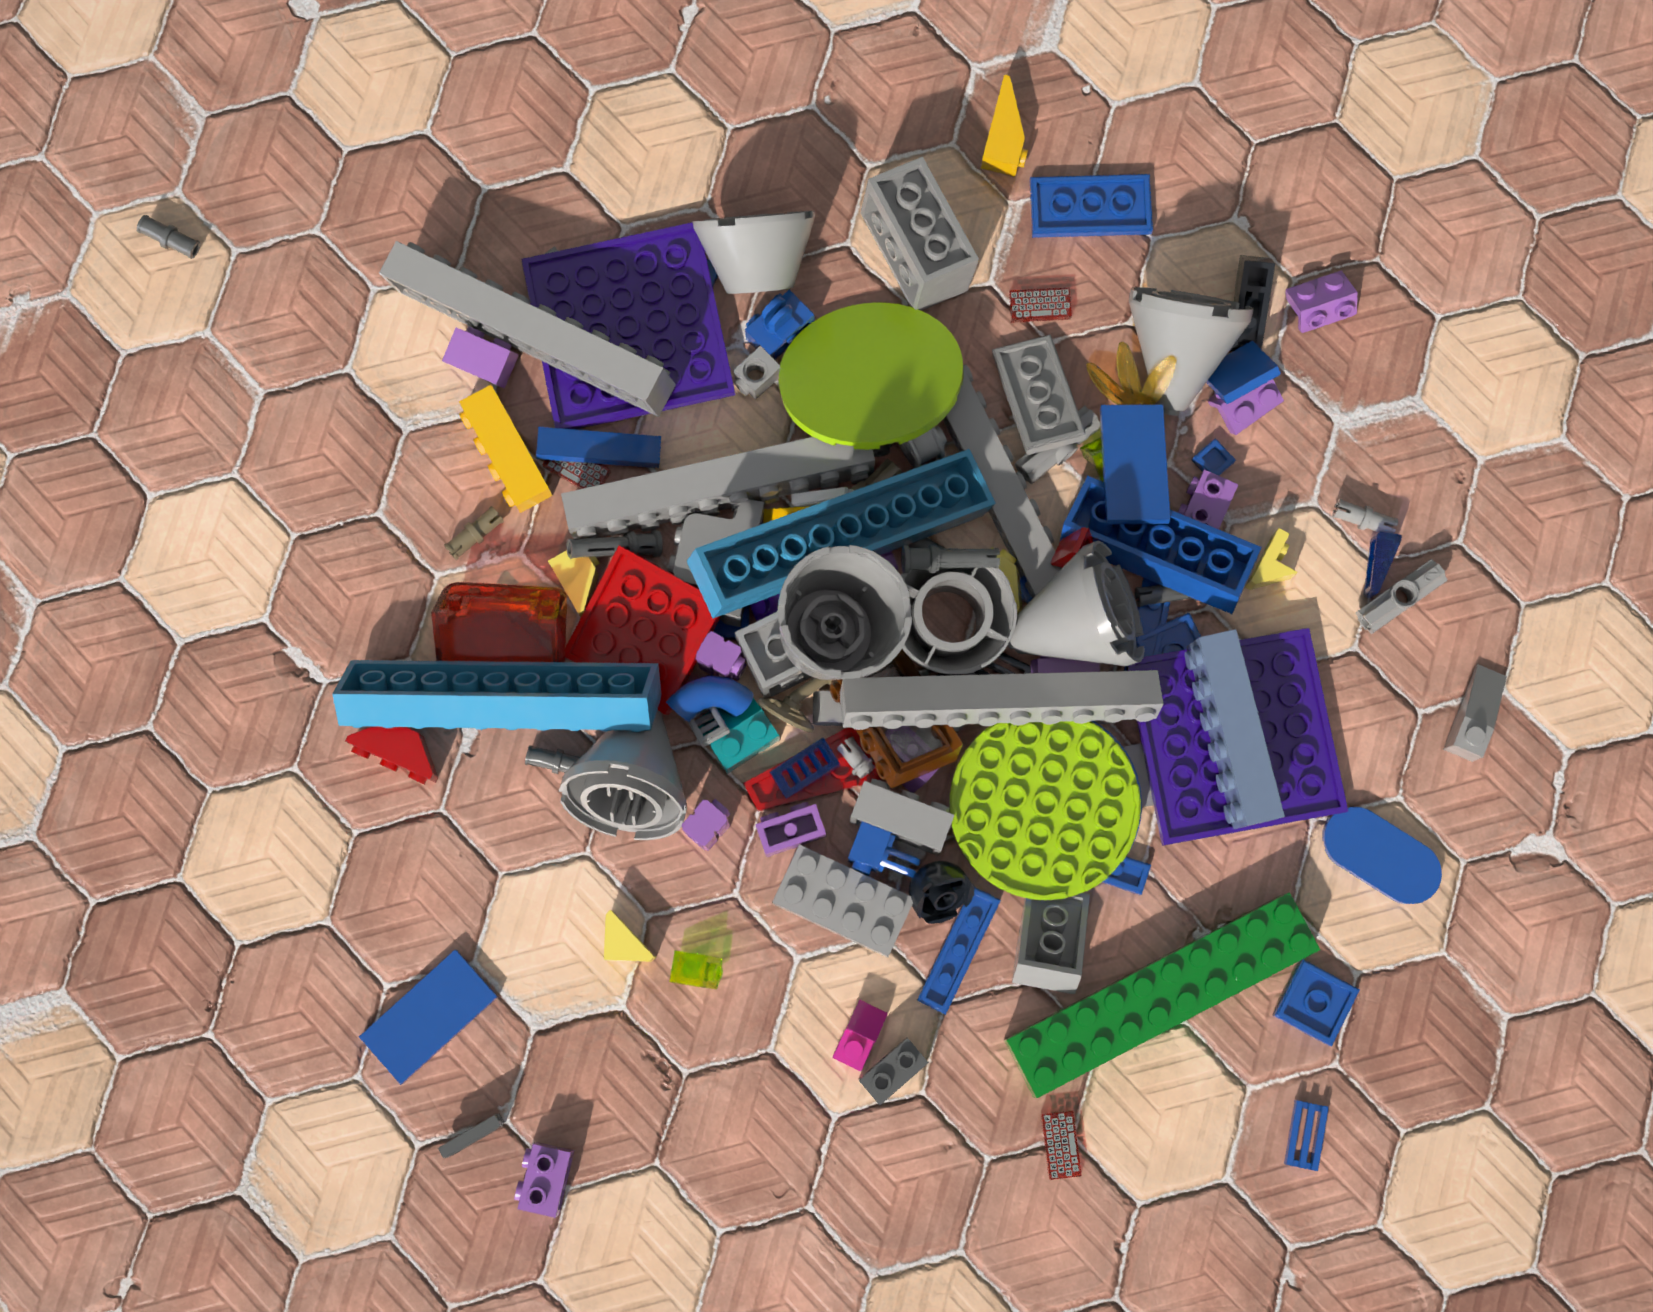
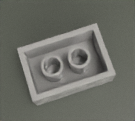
(903, 815)

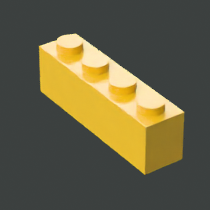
(505, 449)

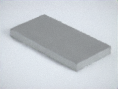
(1038, 394)

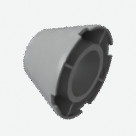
(756, 250)
(994, 610)

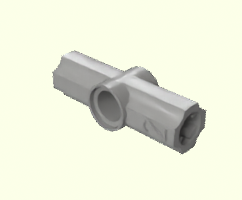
(1037, 464)
(1415, 586)

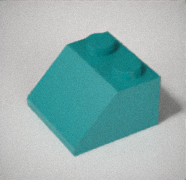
(748, 736)

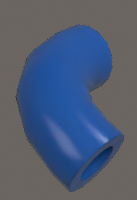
(710, 692)

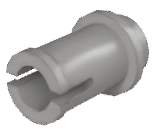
(857, 758)

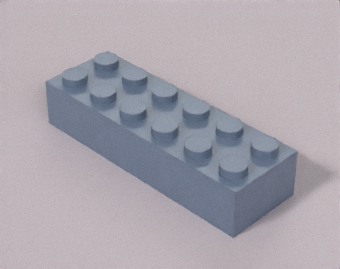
(1234, 730)

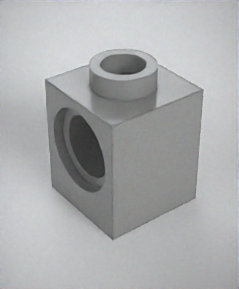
(760, 361)

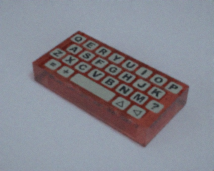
(1040, 304)
(578, 473)
(1061, 1145)

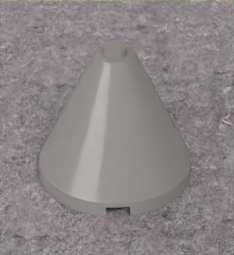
(1192, 330)
(1083, 614)
(627, 784)

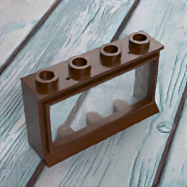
(907, 750)

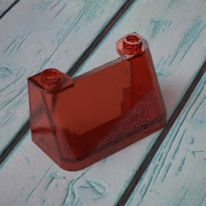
(500, 623)

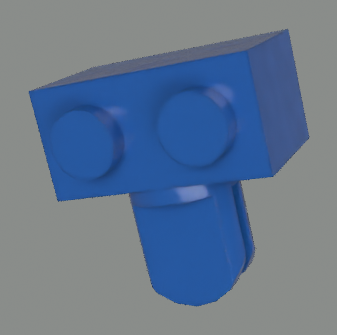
(778, 324)
(872, 849)

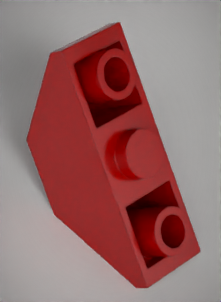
(396, 749)

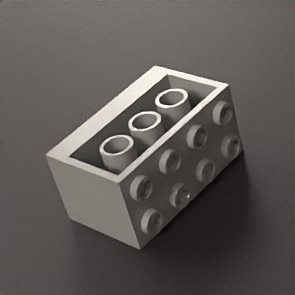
(918, 234)
(766, 656)

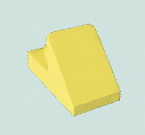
(1268, 569)

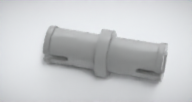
(1364, 517)

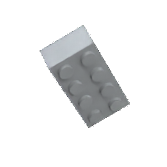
(843, 901)

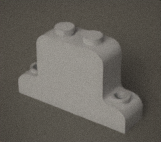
(705, 529)

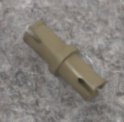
(473, 533)

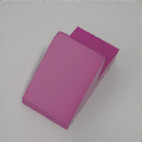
(860, 1035)

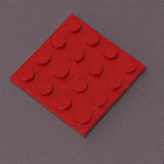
(643, 618)

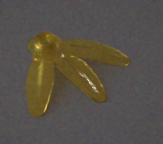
(1128, 375)

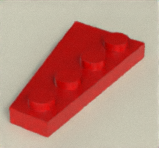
(767, 794)

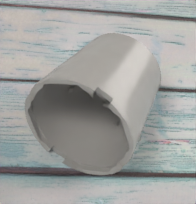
(856, 595)

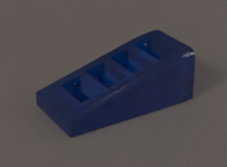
(1380, 557)
(798, 759)

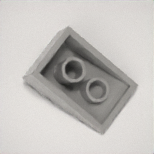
(1052, 943)

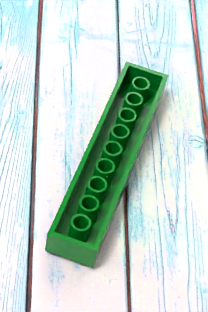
(1161, 995)

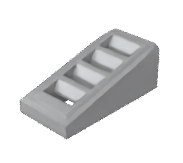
(714, 735)

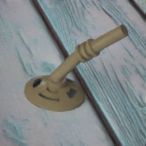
(789, 708)

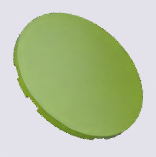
(871, 375)
(1045, 807)

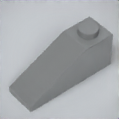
(1476, 715)

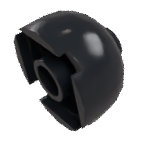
(939, 891)

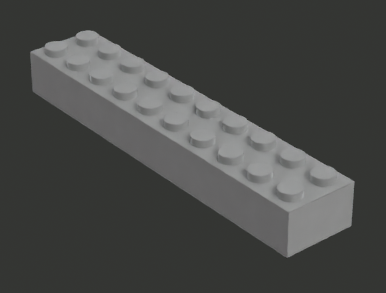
(528, 328)
(712, 487)

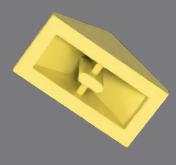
(622, 943)

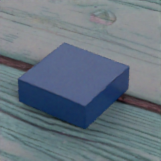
(1214, 458)

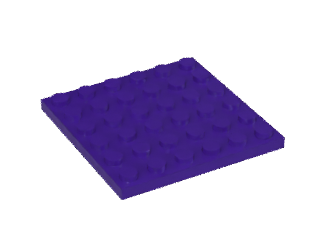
(641, 293)
(1294, 728)

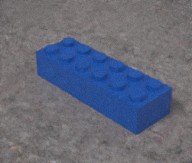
(1177, 555)

